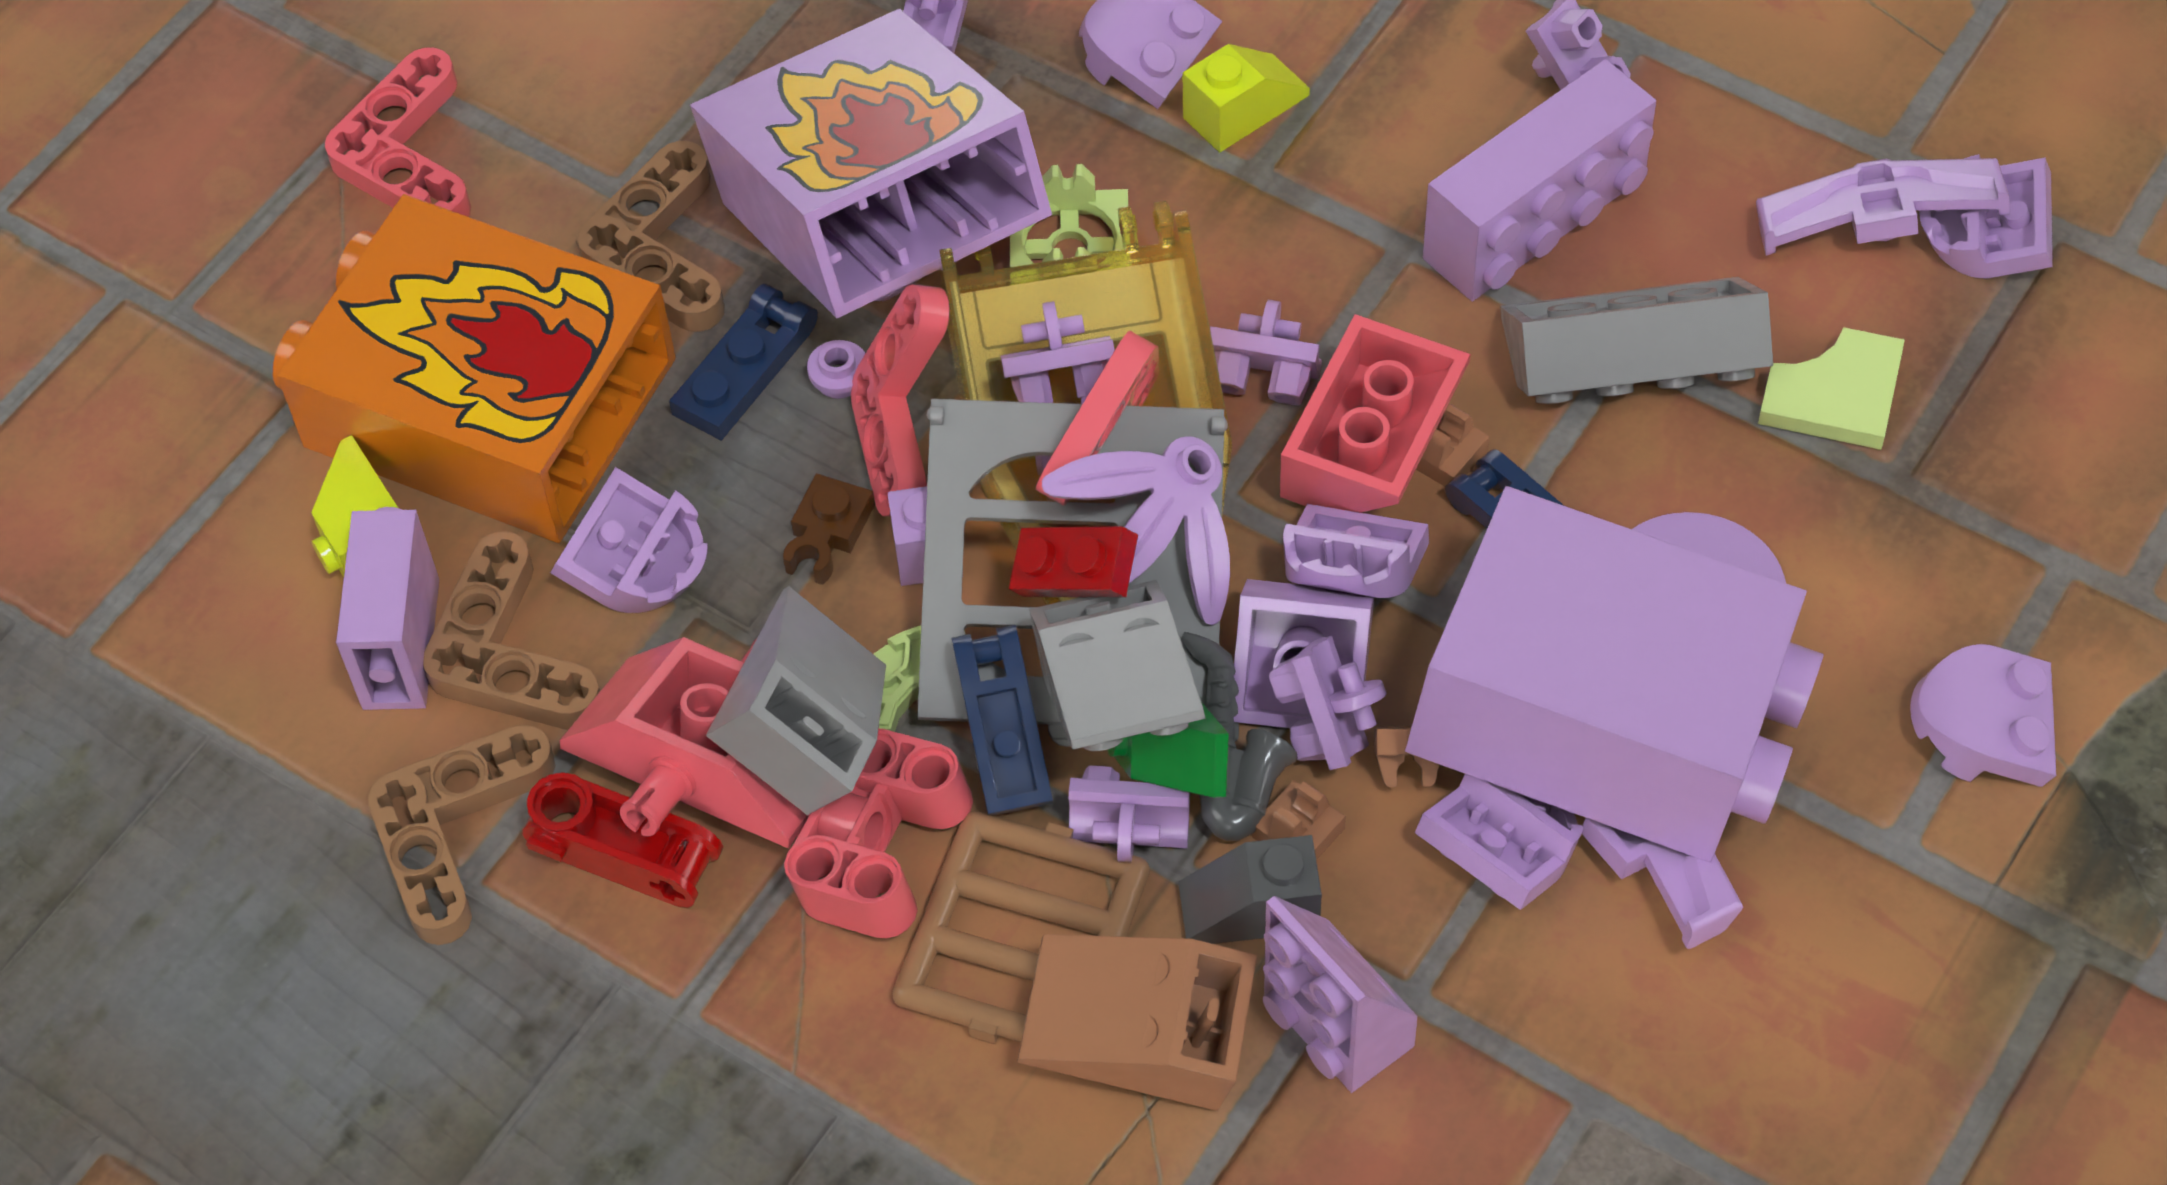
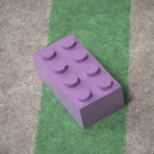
(1538, 180)

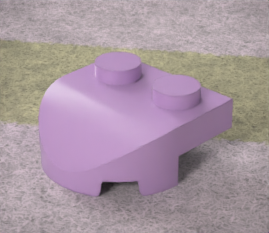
(1145, 42)
(1994, 244)
(634, 547)
(1353, 551)
(1989, 714)
(1502, 838)

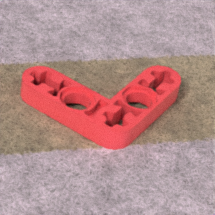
(385, 139)
(883, 383)
(1122, 383)

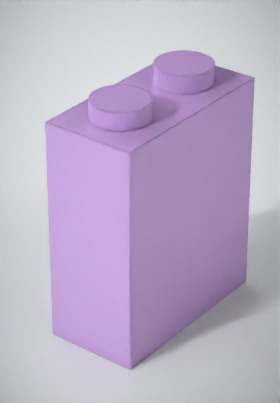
(387, 608)

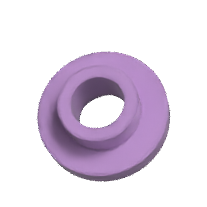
(834, 381)

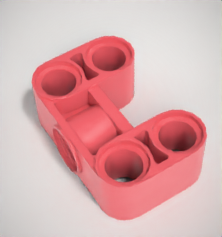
(853, 832)

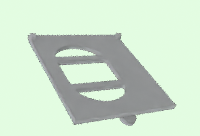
(969, 443)

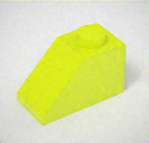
(1237, 93)
(346, 488)

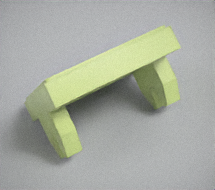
(1070, 199)

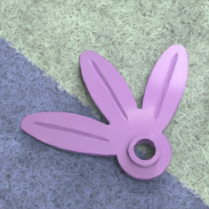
(1174, 495)

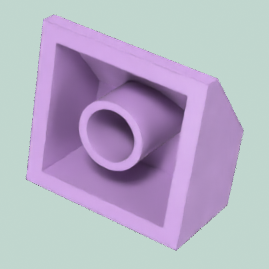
(1276, 626)

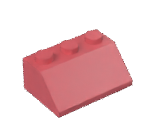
(1369, 418)

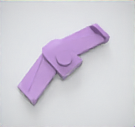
(1881, 198)
(1692, 888)

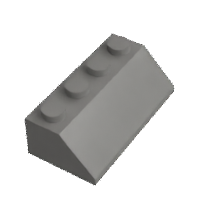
(1638, 338)

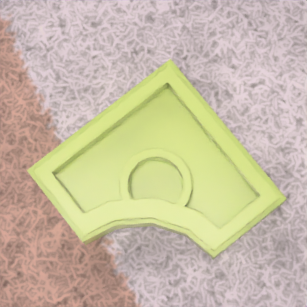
(1838, 394)

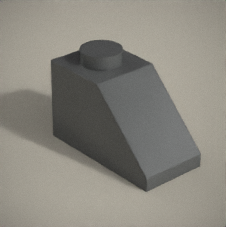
(1230, 894)

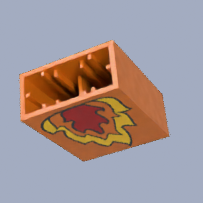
(477, 365)

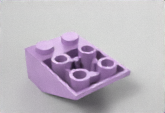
(1331, 997)

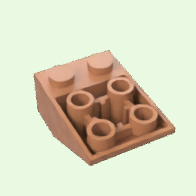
(1140, 1014)

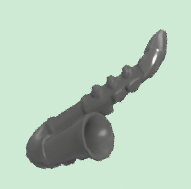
(1249, 771)

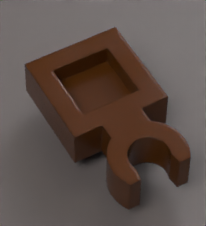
(827, 519)

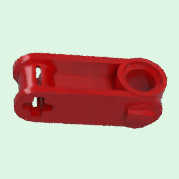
(602, 844)

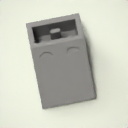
(1115, 667)
(803, 706)

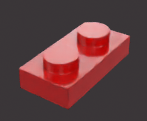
(1073, 562)

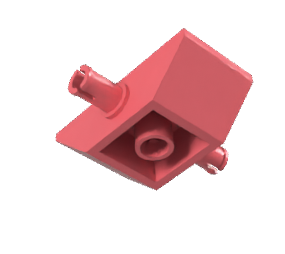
(654, 731)

